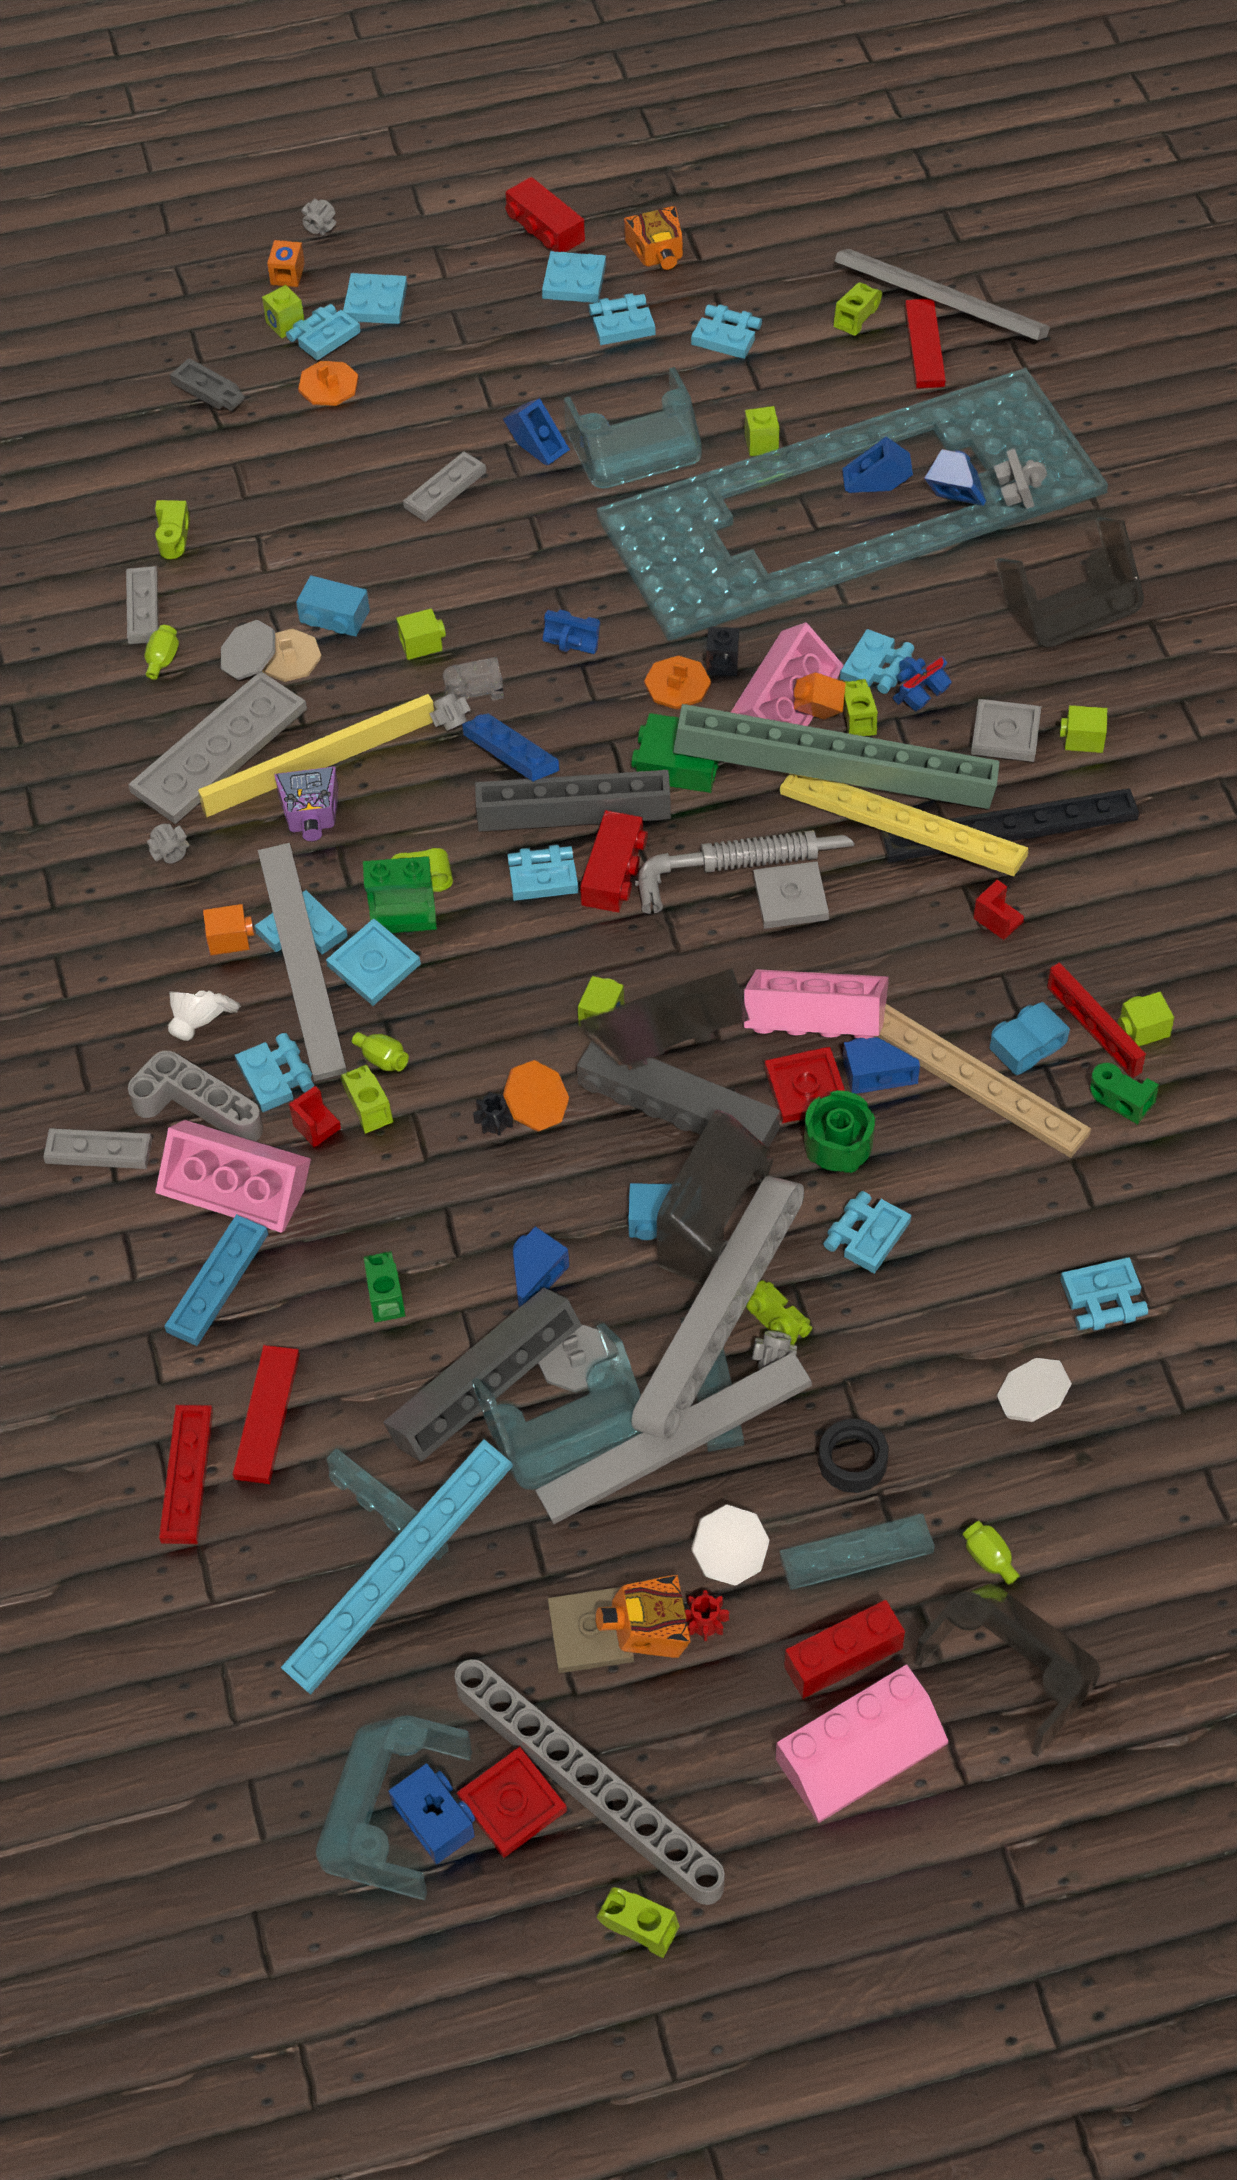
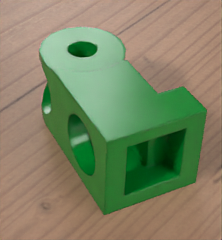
(1122, 1092)
(384, 1287)

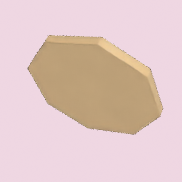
(294, 656)

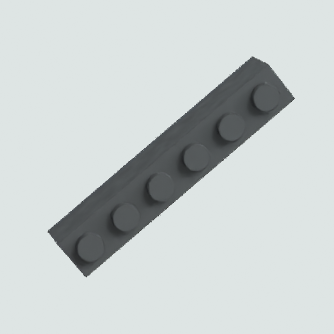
(571, 800)
(673, 1094)
(495, 1360)

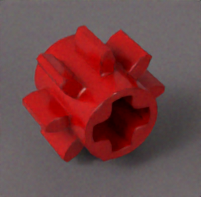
(706, 1604)

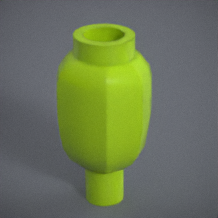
(160, 650)
(382, 1051)
(990, 1551)

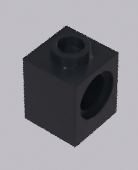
(722, 651)

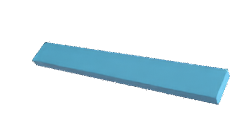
(396, 1566)

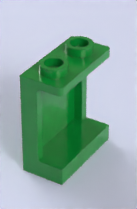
(401, 893)

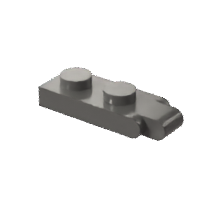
(207, 385)

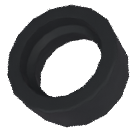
(858, 1430)

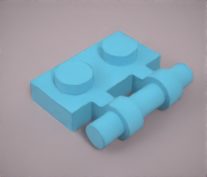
(623, 325)
(323, 331)
(724, 337)
(869, 657)
(542, 879)
(264, 1076)
(875, 1237)
(1100, 1284)

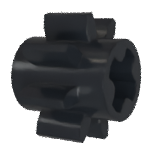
(493, 1114)

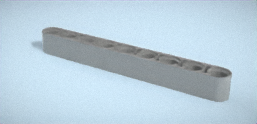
(717, 1308)
(595, 1796)

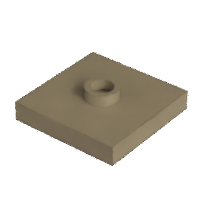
(576, 1636)

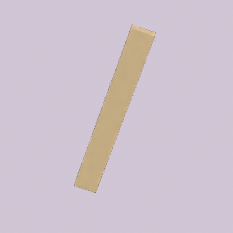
(984, 1083)

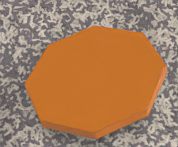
(328, 383)
(677, 682)
(536, 1095)

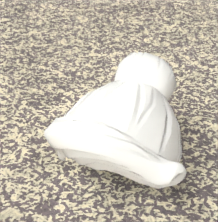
(196, 1010)

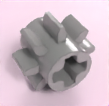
(318, 216)
(450, 711)
(167, 843)
(772, 1348)

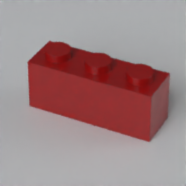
(545, 216)
(613, 861)
(844, 1649)

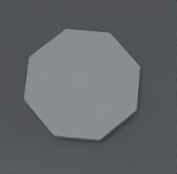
(248, 649)
(572, 1359)

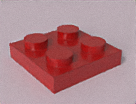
(801, 1079)
(512, 1802)

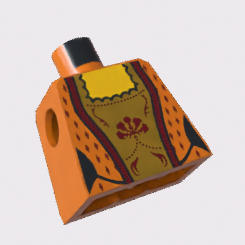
(655, 237)
(648, 1618)

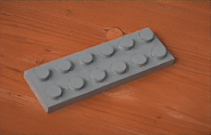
(217, 746)

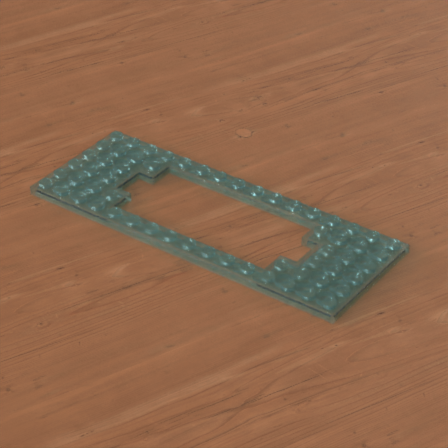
(695, 583)

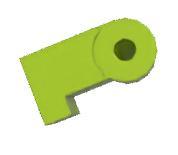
(856, 308)
(173, 527)
(860, 708)
(367, 1098)
(639, 1920)

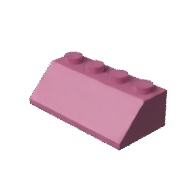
(792, 656)
(816, 1003)
(231, 1175)
(861, 1743)

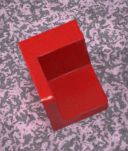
(995, 913)
(313, 1117)

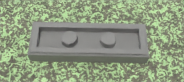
(444, 486)
(142, 603)
(97, 1148)

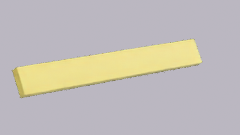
(317, 754)
(907, 822)

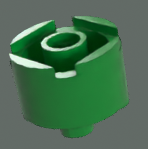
(839, 1131)

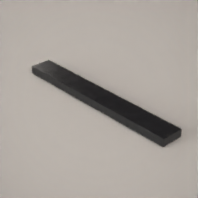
(1030, 821)

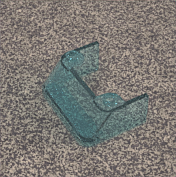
(639, 445)
(572, 1433)
(347, 1842)

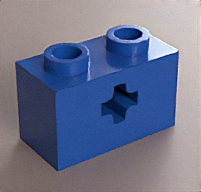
(437, 1834)

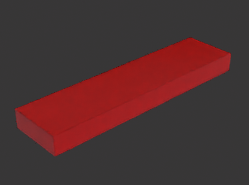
(925, 343)
(1096, 1020)
(266, 1414)
(186, 1474)

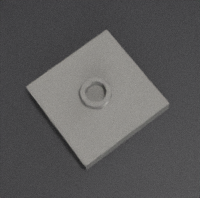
(1006, 730)
(790, 895)

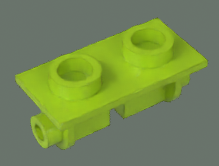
(768, 1307)

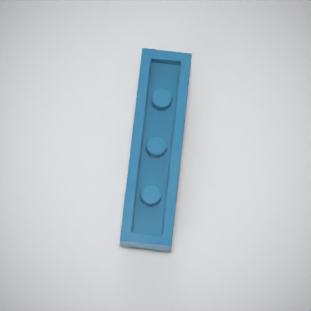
(216, 1280)

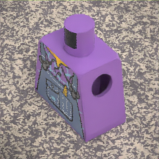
(309, 800)

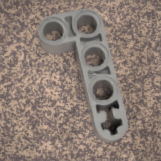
(236, 1115)

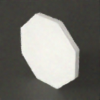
(1034, 1389)
(730, 1545)

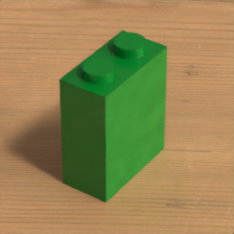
(656, 753)

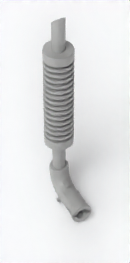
(734, 855)

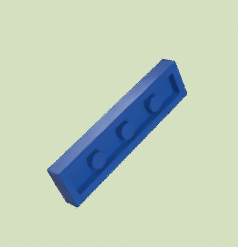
(510, 747)

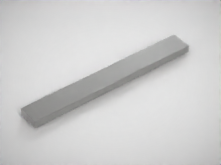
(943, 294)
(302, 962)
(648, 1453)

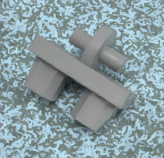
(1012, 470)

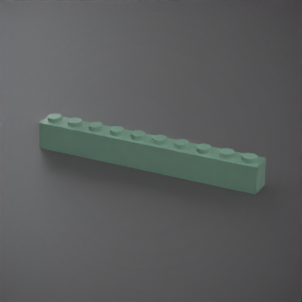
(836, 756)

